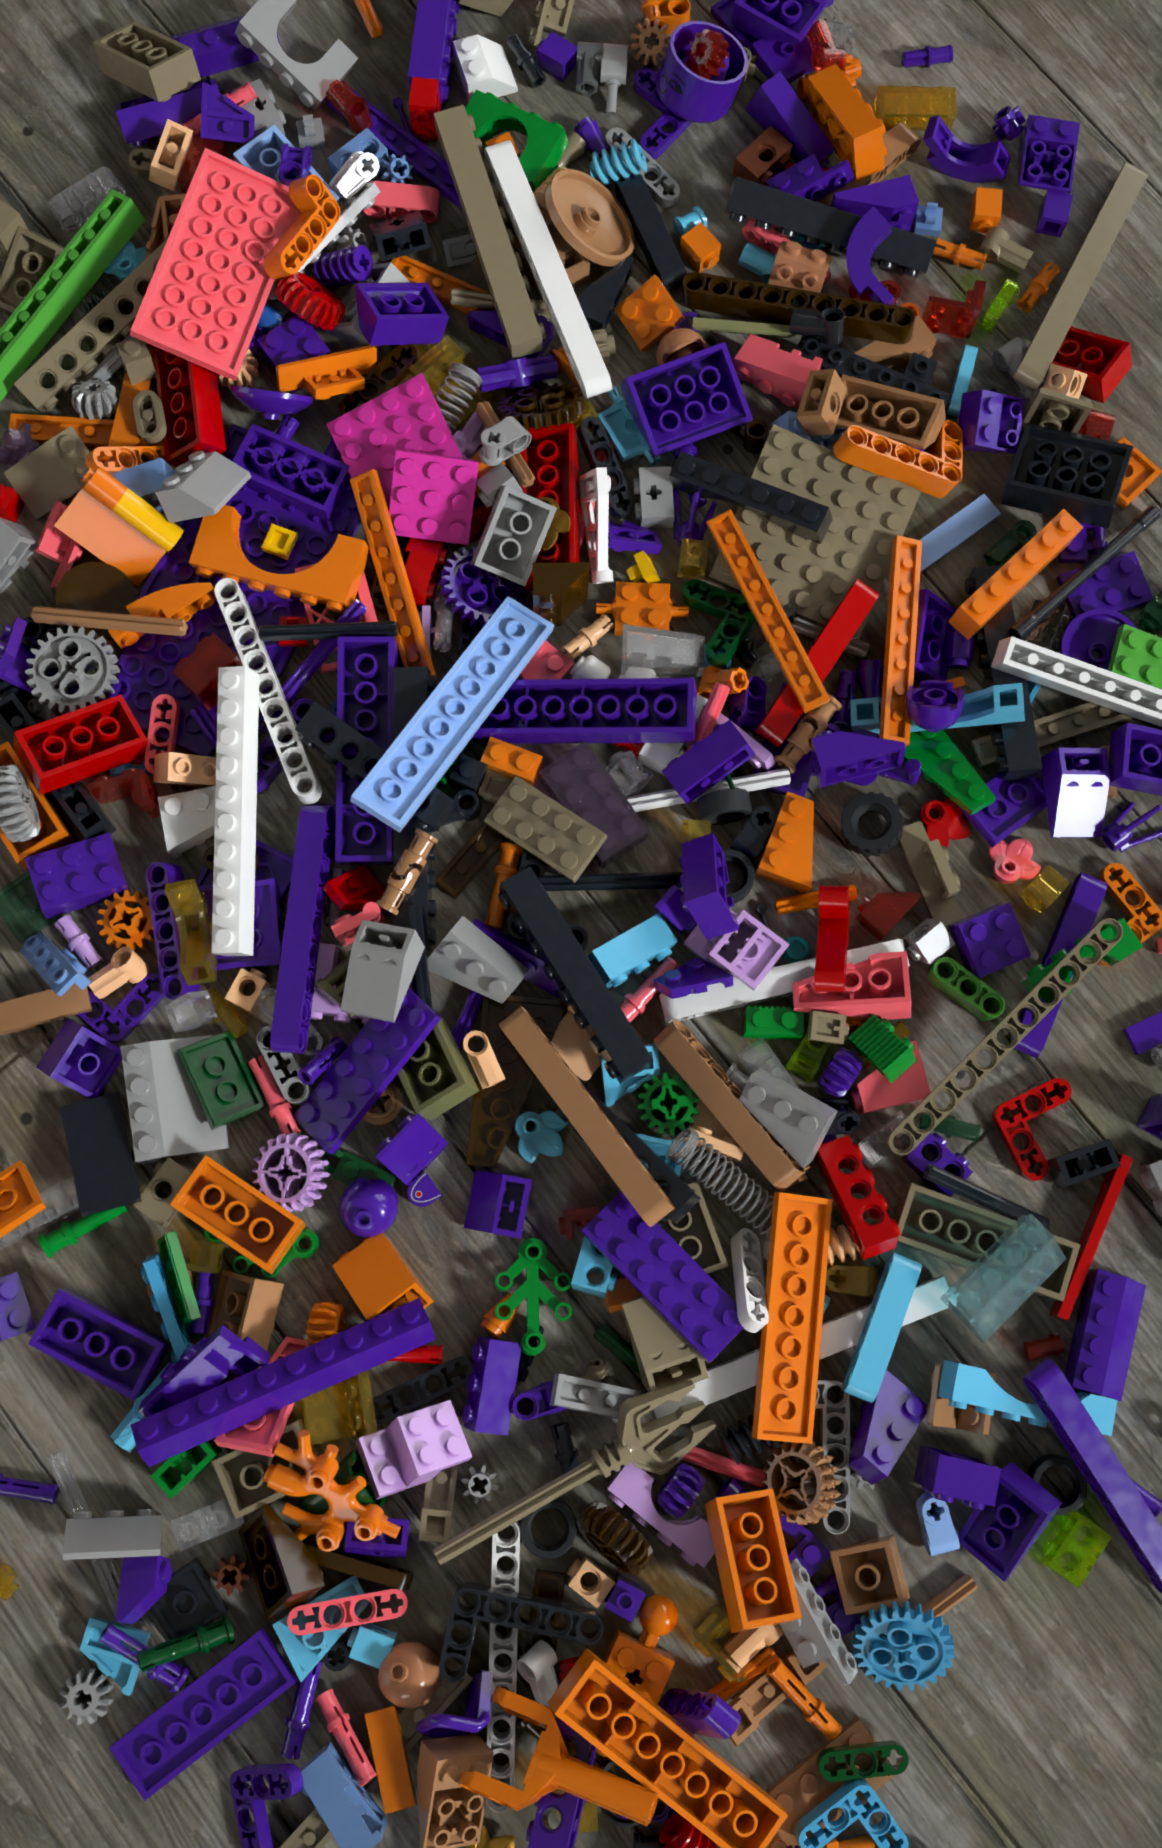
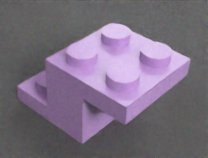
(743, 953)
(413, 1449)

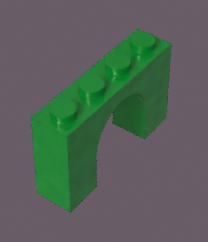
(544, 139)

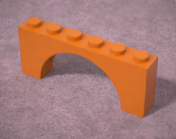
(329, 582)

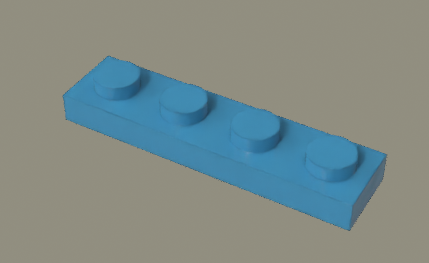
(162, 1300)

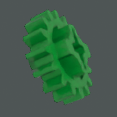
(655, 1104)

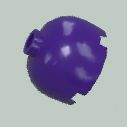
(934, 705)
(368, 1207)

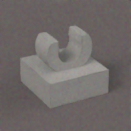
(310, 132)

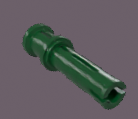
(200, 1640)

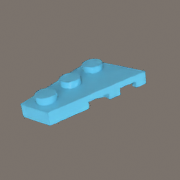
(309, 1649)

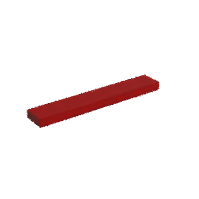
(1092, 1235)

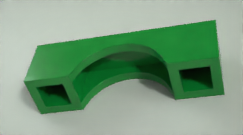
(1126, 946)

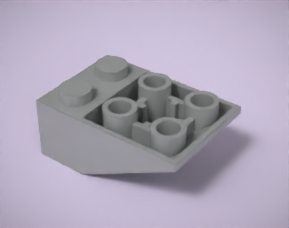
(380, 970)

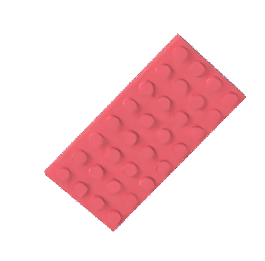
(212, 267)

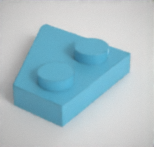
(109, 1661)

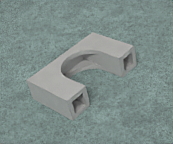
(309, 81)

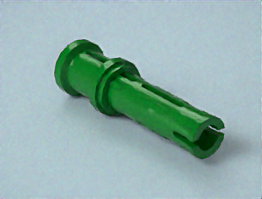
(69, 1232)

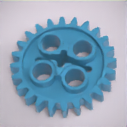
(903, 1645)

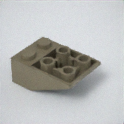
(659, 1349)

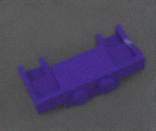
(203, 1368)

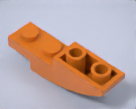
(172, 602)

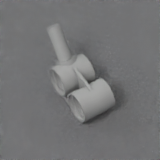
(613, 72)

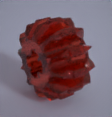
(707, 53)

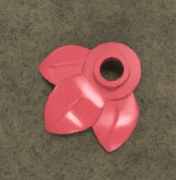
(1015, 857)

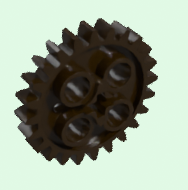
(557, 404)

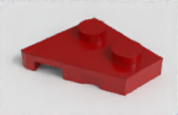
(355, 889)

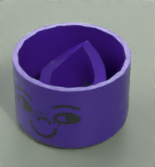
(692, 95)

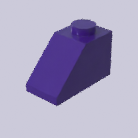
(673, 911)
(141, 1586)

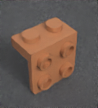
(799, 267)

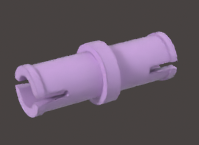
(78, 942)

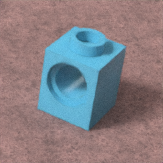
(371, 1644)

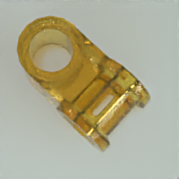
(852, 1280)

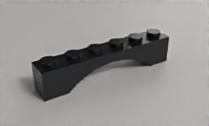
(787, 509)

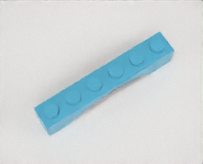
(985, 707)
(974, 1386)

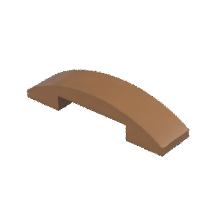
(764, 1695)

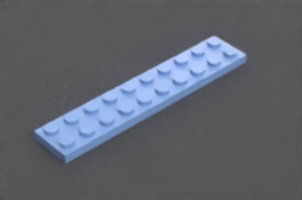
(452, 714)

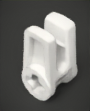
(352, 177)

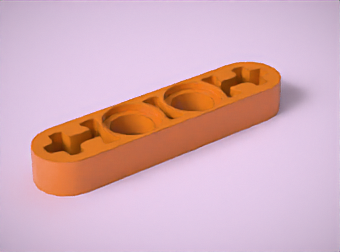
(131, 453)

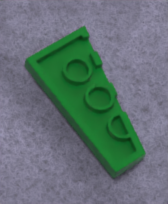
(949, 770)

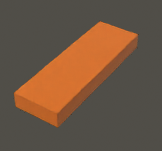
(390, 1759)

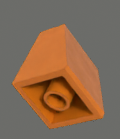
(379, 1277)

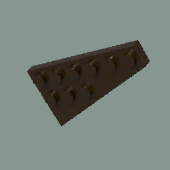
(500, 1105)

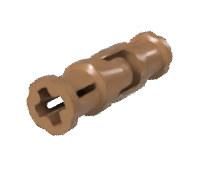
(801, 740)
(399, 887)

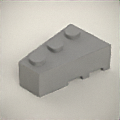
(788, 1114)

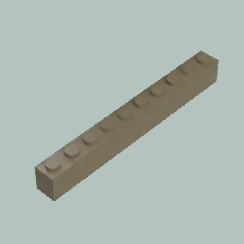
(488, 232)

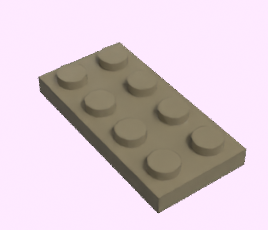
(545, 829)

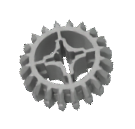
(17, 806)

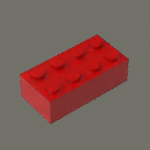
(79, 744)

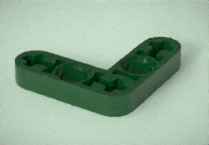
(730, 618)

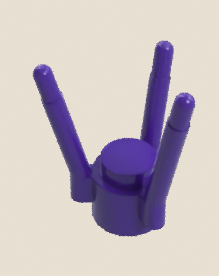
(690, 528)
(1117, 836)

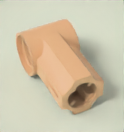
(124, 968)
(484, 1062)
(748, 1643)

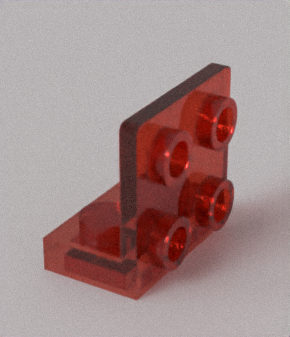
(954, 316)
(132, 784)

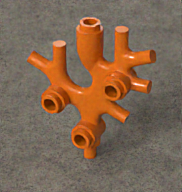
(341, 1499)

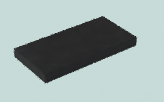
(100, 1154)

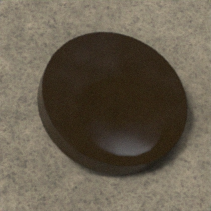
(95, 588)

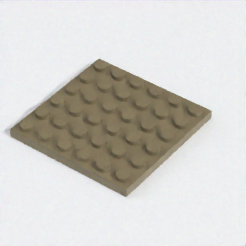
(858, 543)

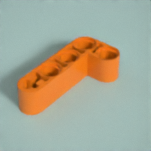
(317, 218)

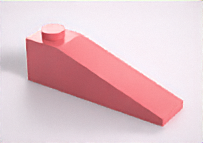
(871, 987)

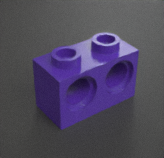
(941, 1158)

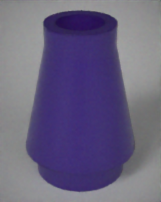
(591, 134)
(870, 677)

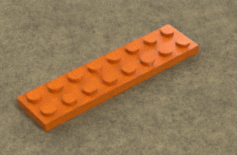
(795, 1311)

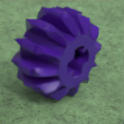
(840, 1072)
(680, 1490)

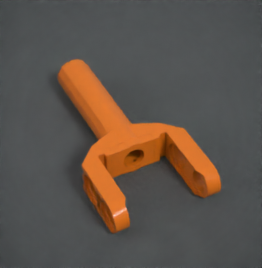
(555, 1769)

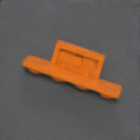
(328, 373)

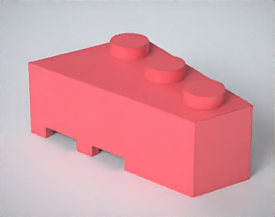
(774, 369)

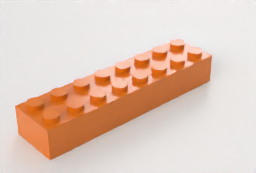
(665, 1756)

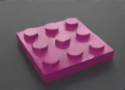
(433, 496)

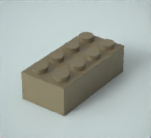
(147, 61)

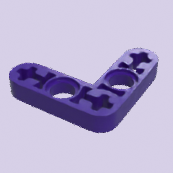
(649, 137)
(120, 1013)
(253, 1797)

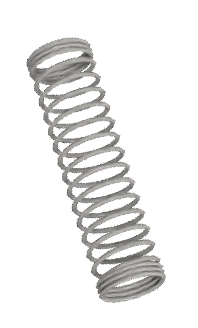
(466, 376)
(691, 1142)

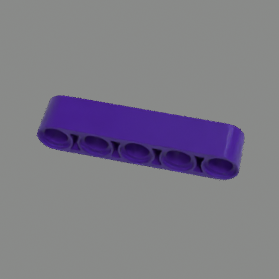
(163, 923)

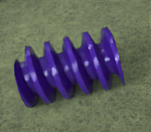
(344, 267)

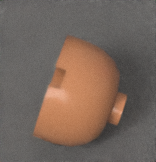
(679, 344)
(409, 1675)

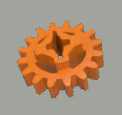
(118, 924)

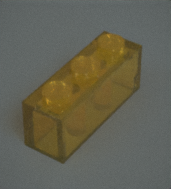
(915, 105)

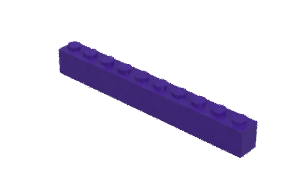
(282, 1382)

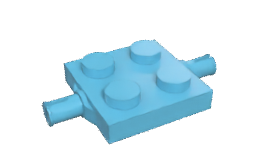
(623, 430)

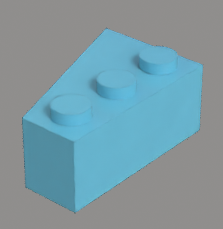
(633, 951)

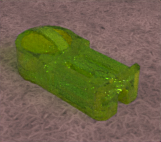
(1000, 304)

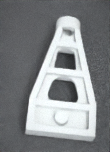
(595, 488)

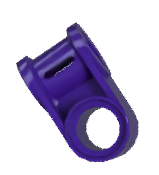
(294, 163)
(749, 704)
(541, 1399)

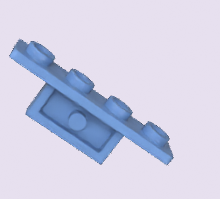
(56, 967)

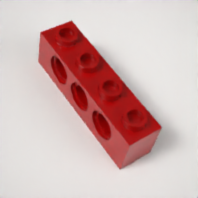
(869, 1239)

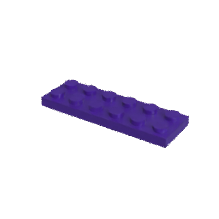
(364, 1072)
(665, 1277)
(203, 1714)

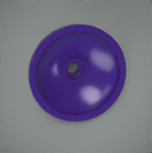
(271, 402)
(1093, 632)

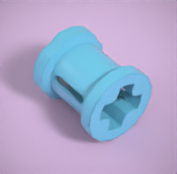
(689, 221)

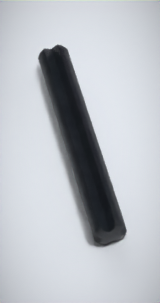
(420, 979)

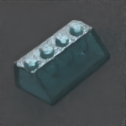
(1004, 1277)

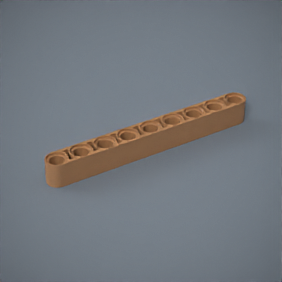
(587, 1117)

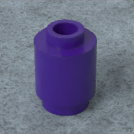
(959, 650)

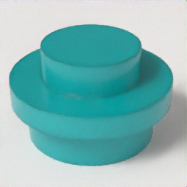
(797, 950)

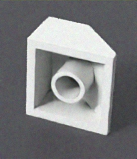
(483, 66)

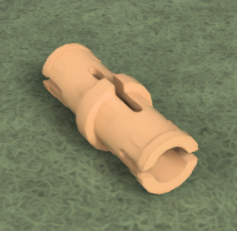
(587, 637)

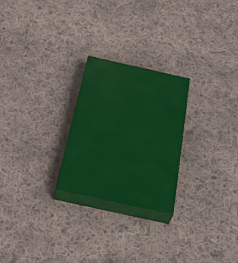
(220, 1079)

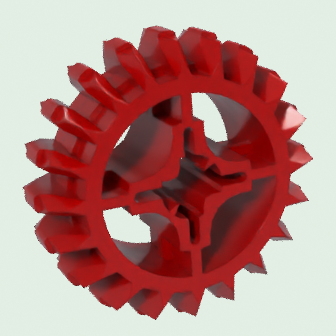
(310, 300)

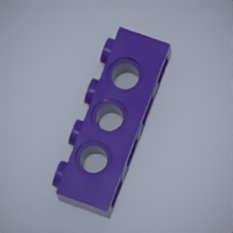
(569, 1806)

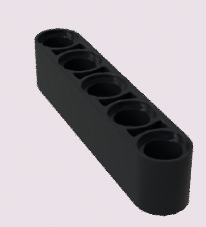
(651, 231)

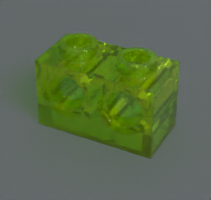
(1082, 1554)

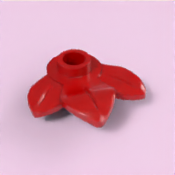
(947, 824)

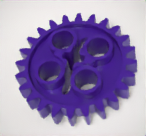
(475, 590)

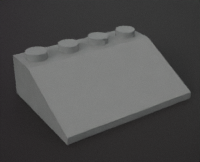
(163, 1105)

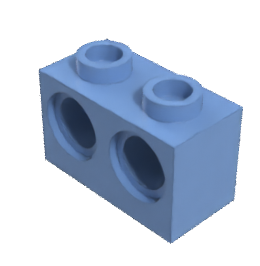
(363, 142)

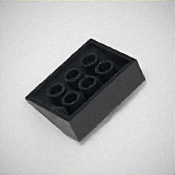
(1067, 472)

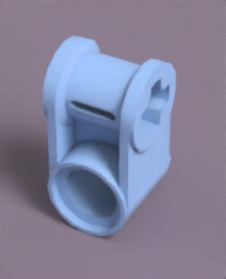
(937, 1529)

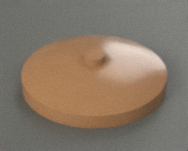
(589, 217)

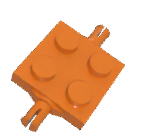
(642, 606)

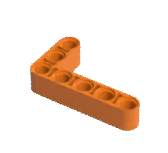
(928, 472)

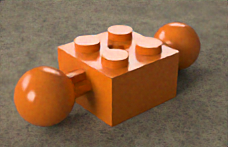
(628, 1652)

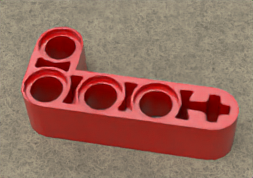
(832, 939)

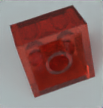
(200, 670)

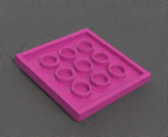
(394, 420)

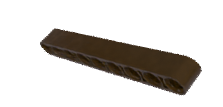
(777, 303)

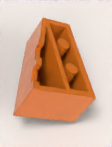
(790, 846)

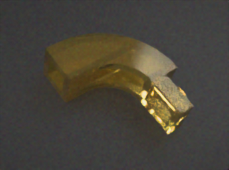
(195, 931)

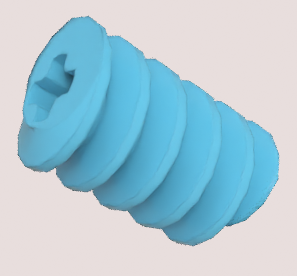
(618, 163)

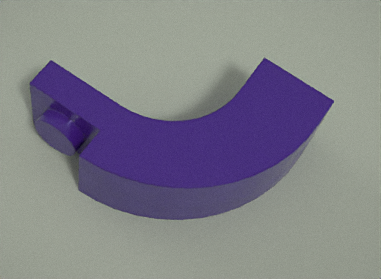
(964, 160)
(865, 238)

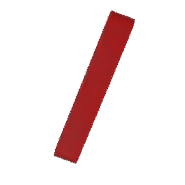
(823, 656)

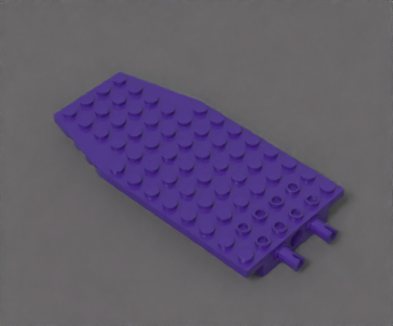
(287, 489)

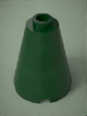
(349, 1469)

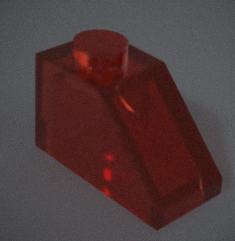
(885, 911)

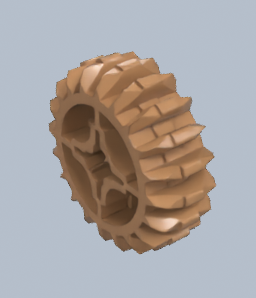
(816, 1486)

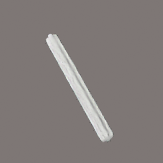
(748, 782)

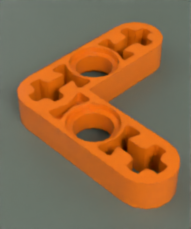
(1135, 921)

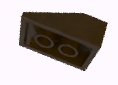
(279, 1563)

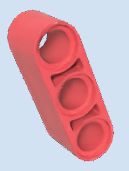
(402, 199)

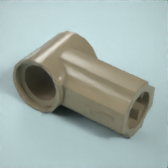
(1003, 250)

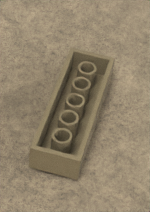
(964, 1233)

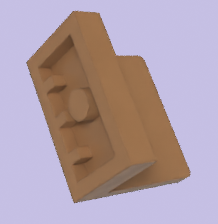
(943, 1415)

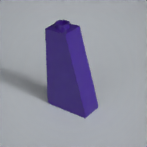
(781, 108)

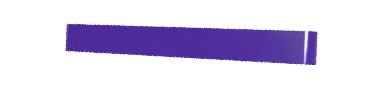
(302, 929)
(1098, 1466)

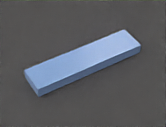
(957, 530)

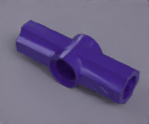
(517, 372)

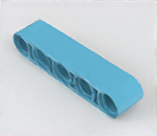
(882, 1327)

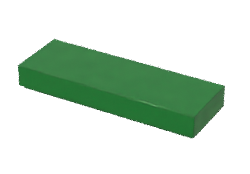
(178, 1278)

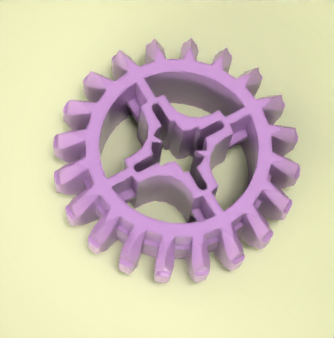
(294, 1149)

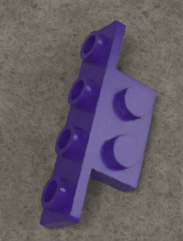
(809, 181)

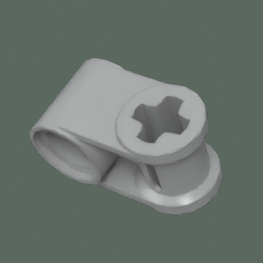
(503, 441)

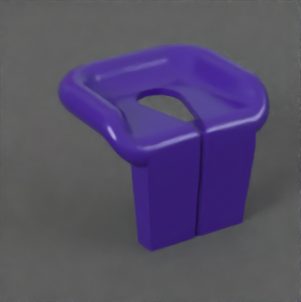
(476, 1712)

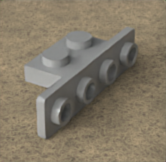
(814, 1634)

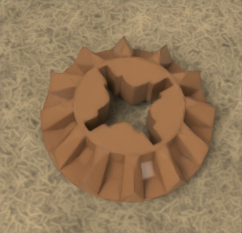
(392, 1107)

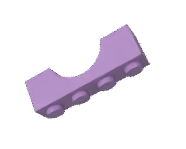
(692, 1536)

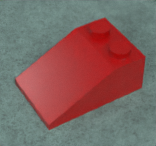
(1098, 356)

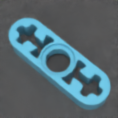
(961, 379)

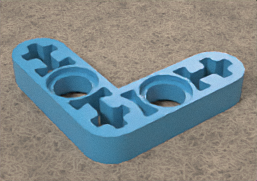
(851, 1810)

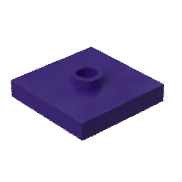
(784, 57)

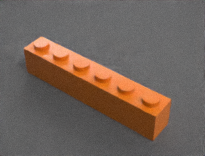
(1015, 574)

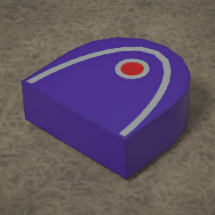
(423, 1191)

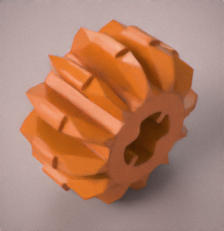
(325, 1321)

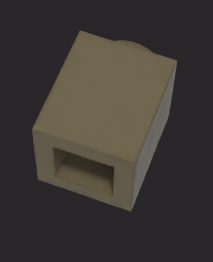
(136, 360)

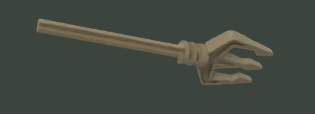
(632, 1444)

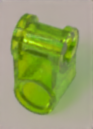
(808, 1057)

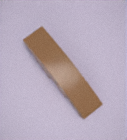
(42, 1008)

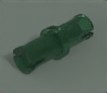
(951, 1127)

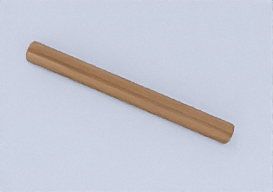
(109, 621)

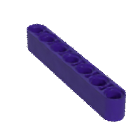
(1073, 923)

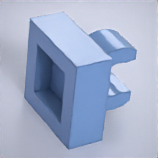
(928, 220)

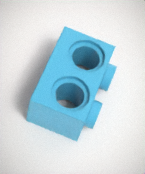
(589, 1262)

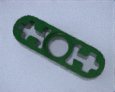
(884, 1750)

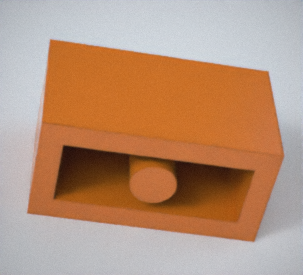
(512, 761)

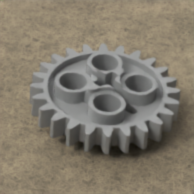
(54, 655)

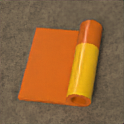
(118, 525)

